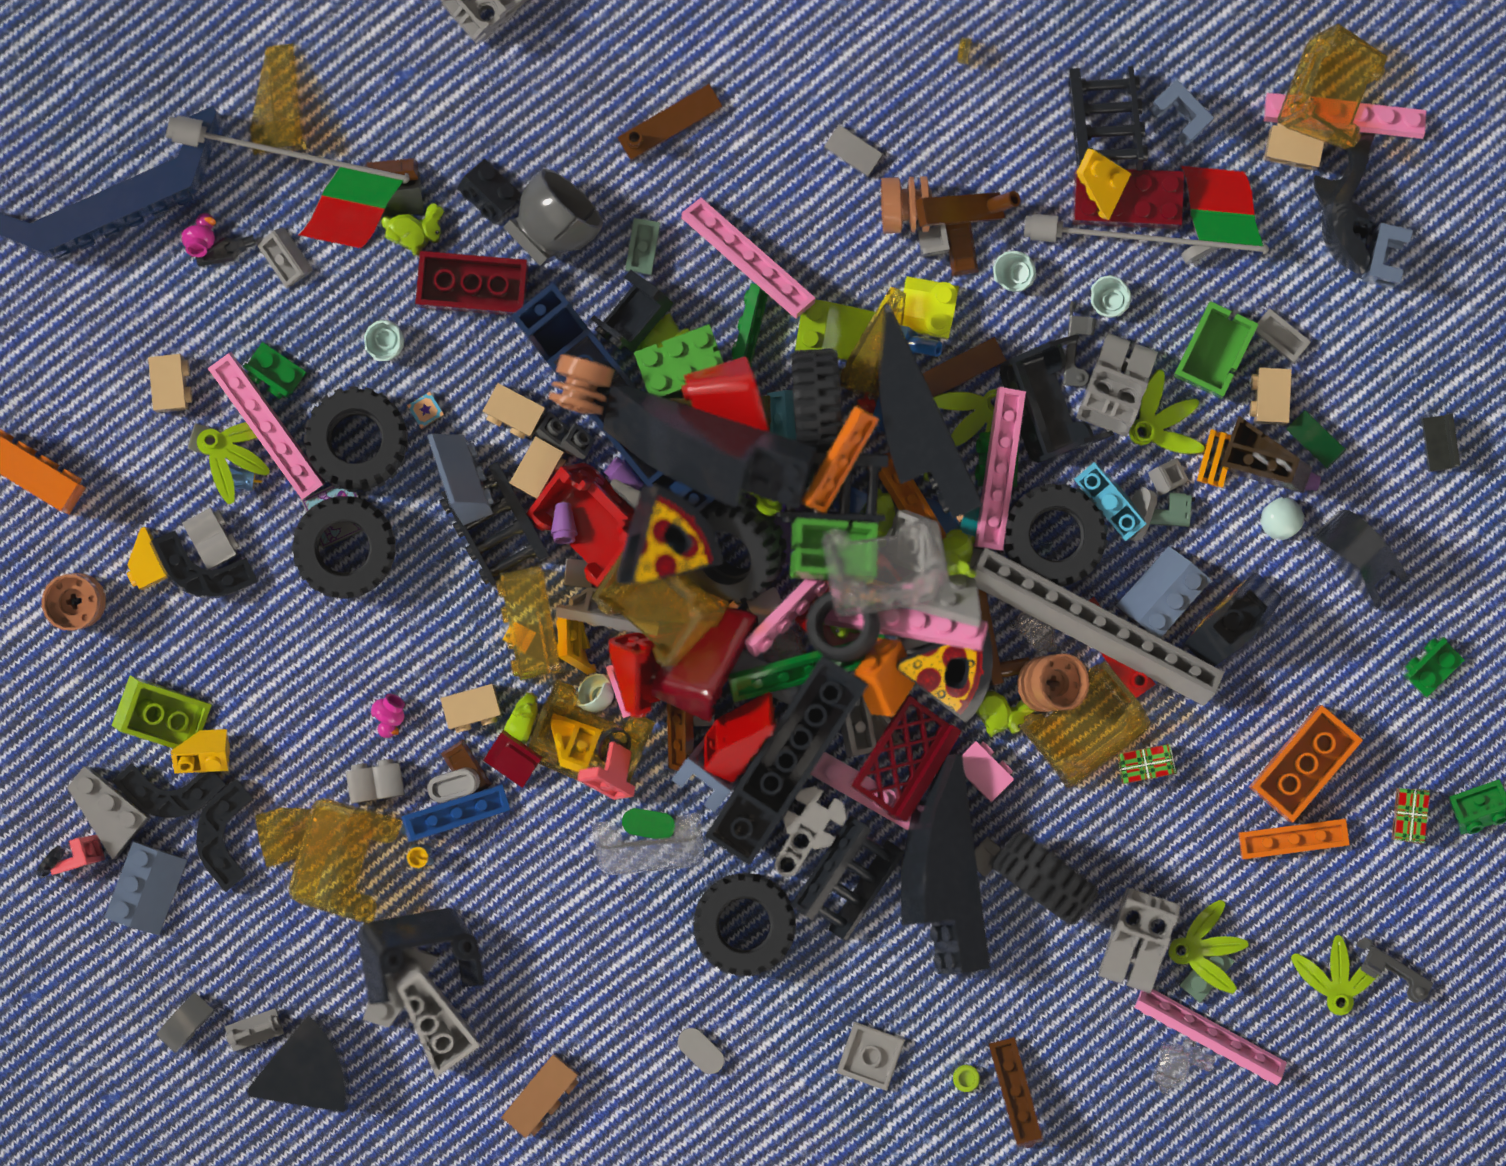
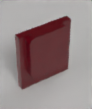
(512, 758)

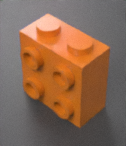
(886, 684)

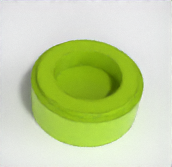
(966, 1078)

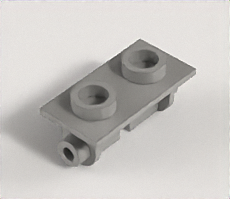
(254, 1030)

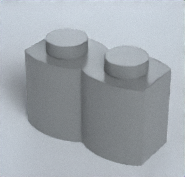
(210, 538)
(375, 782)

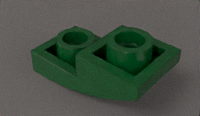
(1316, 439)

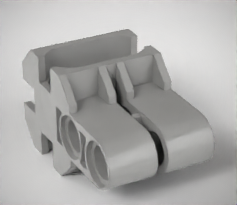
(468, 15)
(1115, 397)
(812, 823)
(1150, 946)

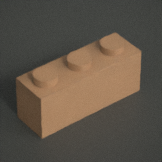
(541, 1096)

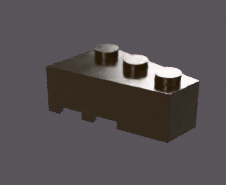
(1263, 459)

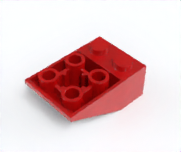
(738, 737)

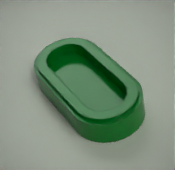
(648, 823)

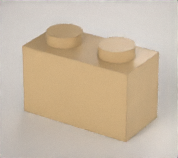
(1293, 148)
(169, 383)
(1271, 396)
(514, 411)
(537, 468)
(471, 707)

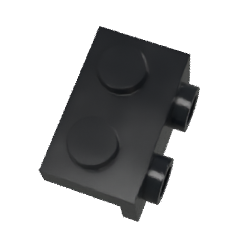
(489, 191)

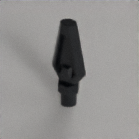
(226, 250)

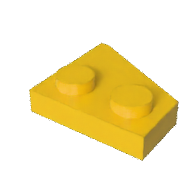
(1103, 181)
(572, 644)
(574, 742)

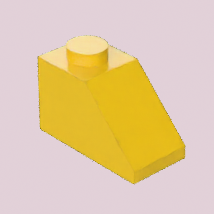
(143, 563)

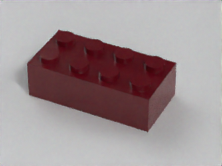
(1147, 201)
(471, 283)

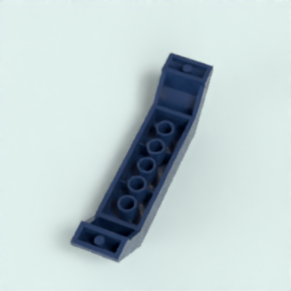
(120, 204)
(557, 330)

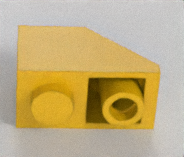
(202, 752)

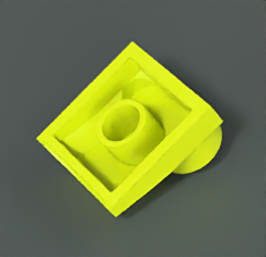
(929, 306)

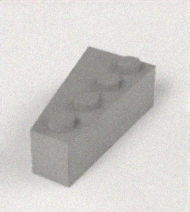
(436, 1021)

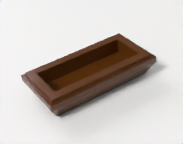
(399, 166)
(962, 249)
(460, 757)

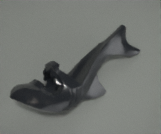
(1340, 215)

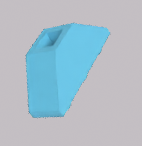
(1111, 500)

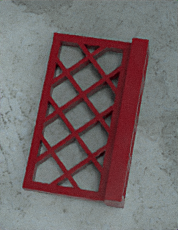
(924, 770)

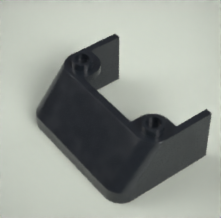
(1046, 418)
(385, 939)

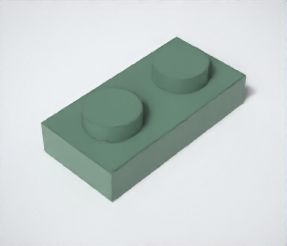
(642, 246)
(1198, 987)

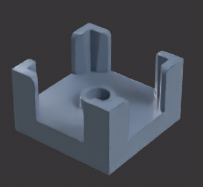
(1187, 107)
(1383, 237)
(695, 765)

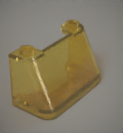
(1331, 86)
(667, 611)
(1090, 734)

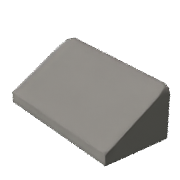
(284, 257)

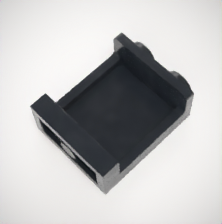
(634, 314)

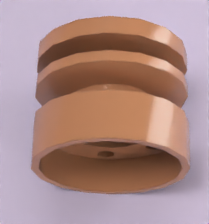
(900, 205)
(581, 384)
(58, 605)
(1065, 681)

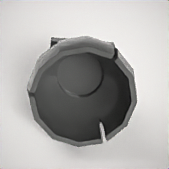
(553, 218)

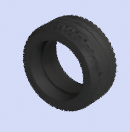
(852, 652)

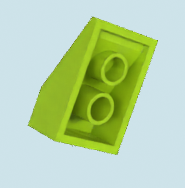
(833, 327)
(159, 713)

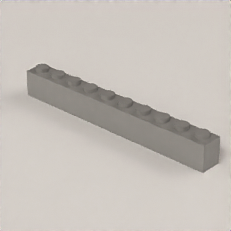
(1096, 627)

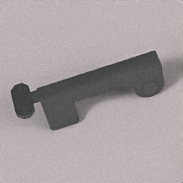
(1077, 325)
(1375, 962)

